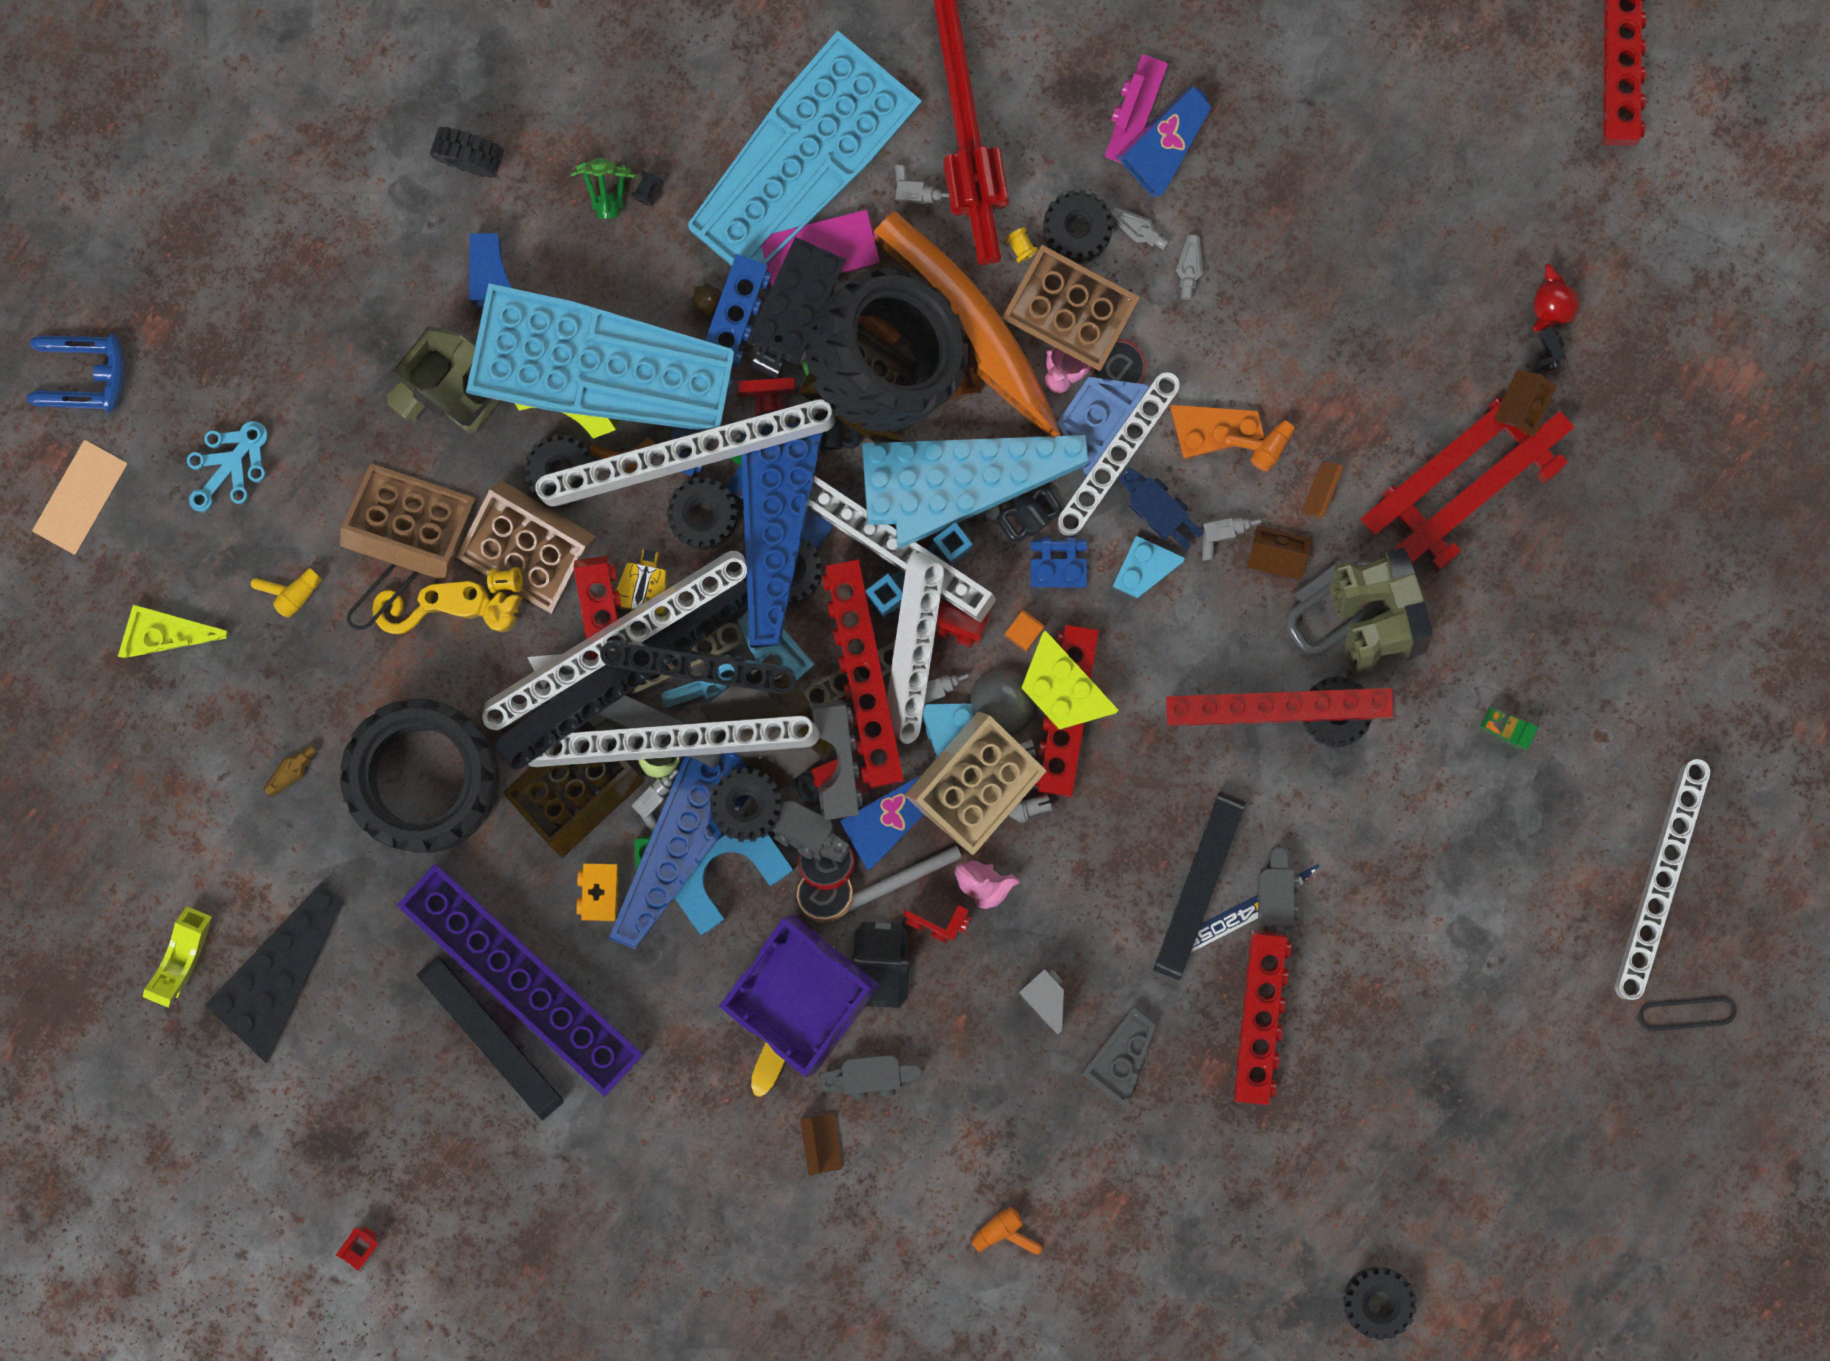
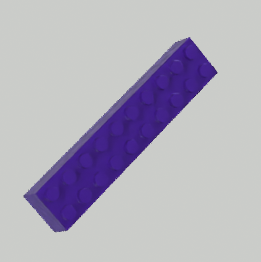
(520, 980)

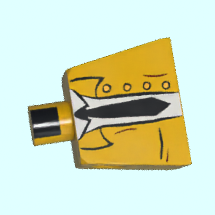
(642, 582)

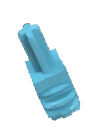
(695, 689)

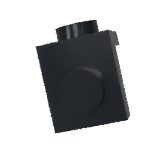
(1552, 344)

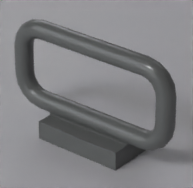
(1311, 593)

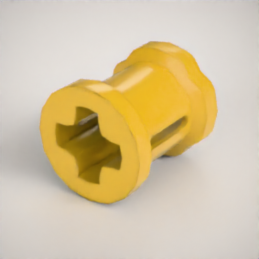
(1021, 245)
(513, 576)

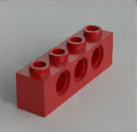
(587, 573)

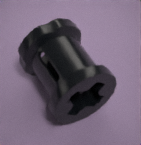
(647, 188)

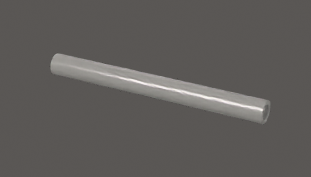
(905, 877)

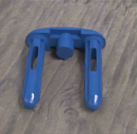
(112, 373)

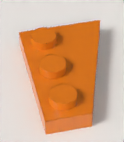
(1204, 428)

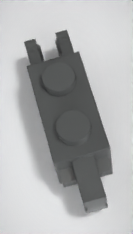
(808, 833)
(1276, 894)
(870, 1075)

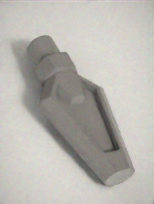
(1138, 228)
(1190, 266)

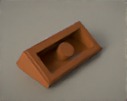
(1322, 490)

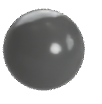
(1002, 698)

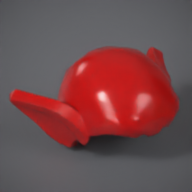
(1554, 301)

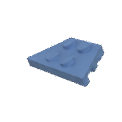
(1100, 413)

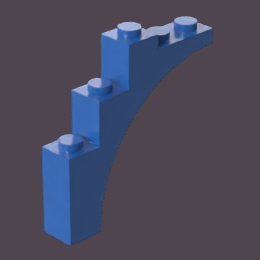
(485, 266)

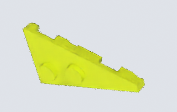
(156, 632)

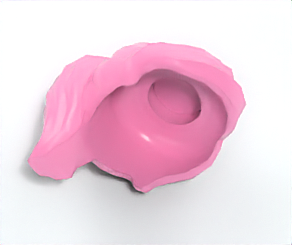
(1063, 370)
(984, 883)

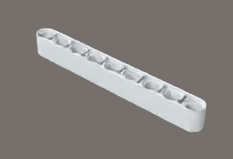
(1672, 869)

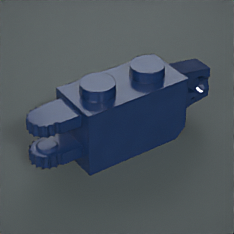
(1157, 508)

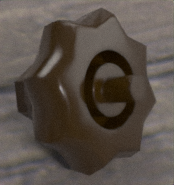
(706, 298)

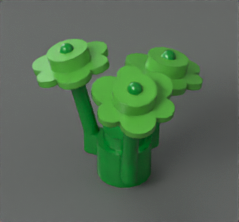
(606, 205)

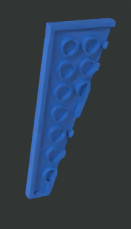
(775, 510)
(675, 848)

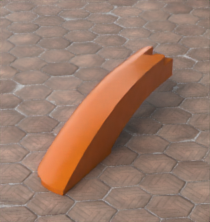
(992, 343)

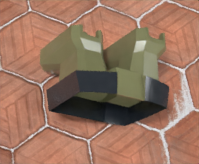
(436, 378)
(1404, 624)

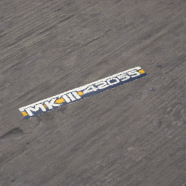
(1235, 917)

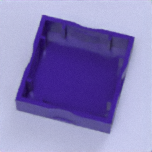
(799, 995)

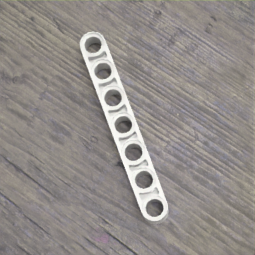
(1123, 441)
(914, 645)

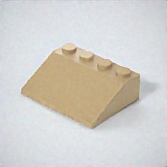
(975, 782)

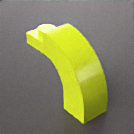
(180, 958)

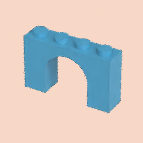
(949, 546)
(693, 896)

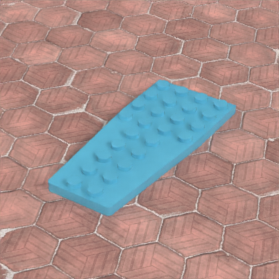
(804, 151)
(595, 363)

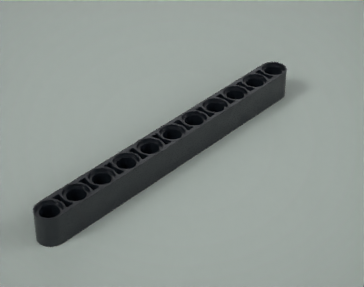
(610, 684)

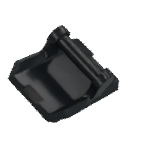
(884, 955)

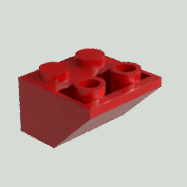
(958, 624)

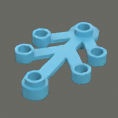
(230, 463)

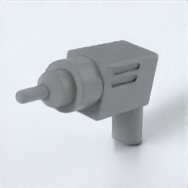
(915, 191)
(1221, 531)
(938, 687)
(652, 799)

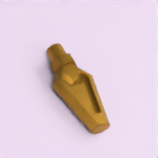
(289, 771)

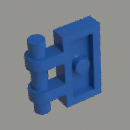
(1059, 572)

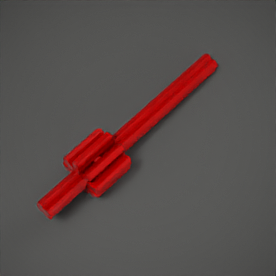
(975, 173)

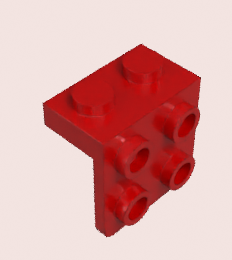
(957, 924)

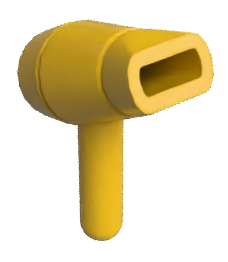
(292, 597)

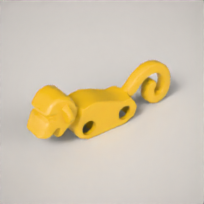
(454, 600)

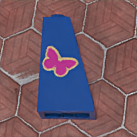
(1164, 142)
(882, 824)

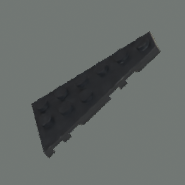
(269, 983)

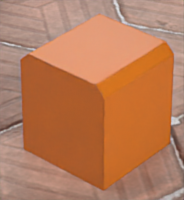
(1024, 631)

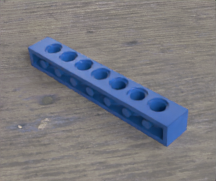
(742, 269)

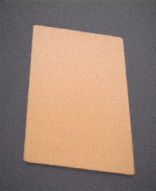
(79, 497)

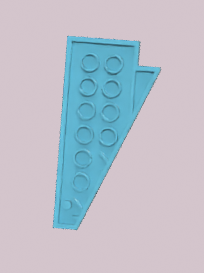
(947, 481)

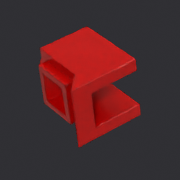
(352, 1258)

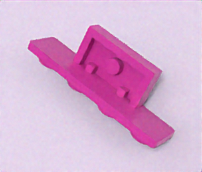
(1137, 105)

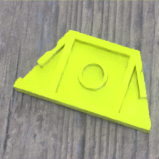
(1063, 688)

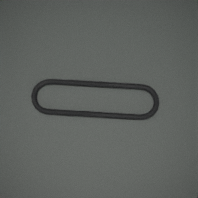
(385, 606)
(1693, 1025)

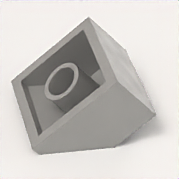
(1046, 998)

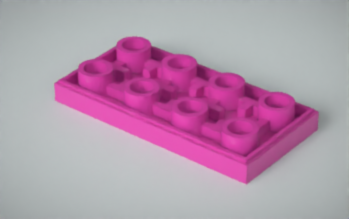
(844, 236)

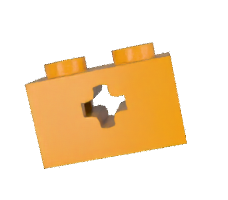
(608, 879)

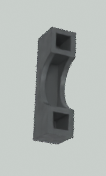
(838, 794)

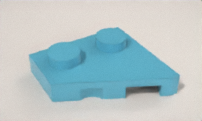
(1145, 567)

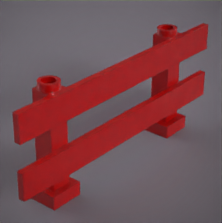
(1429, 534)

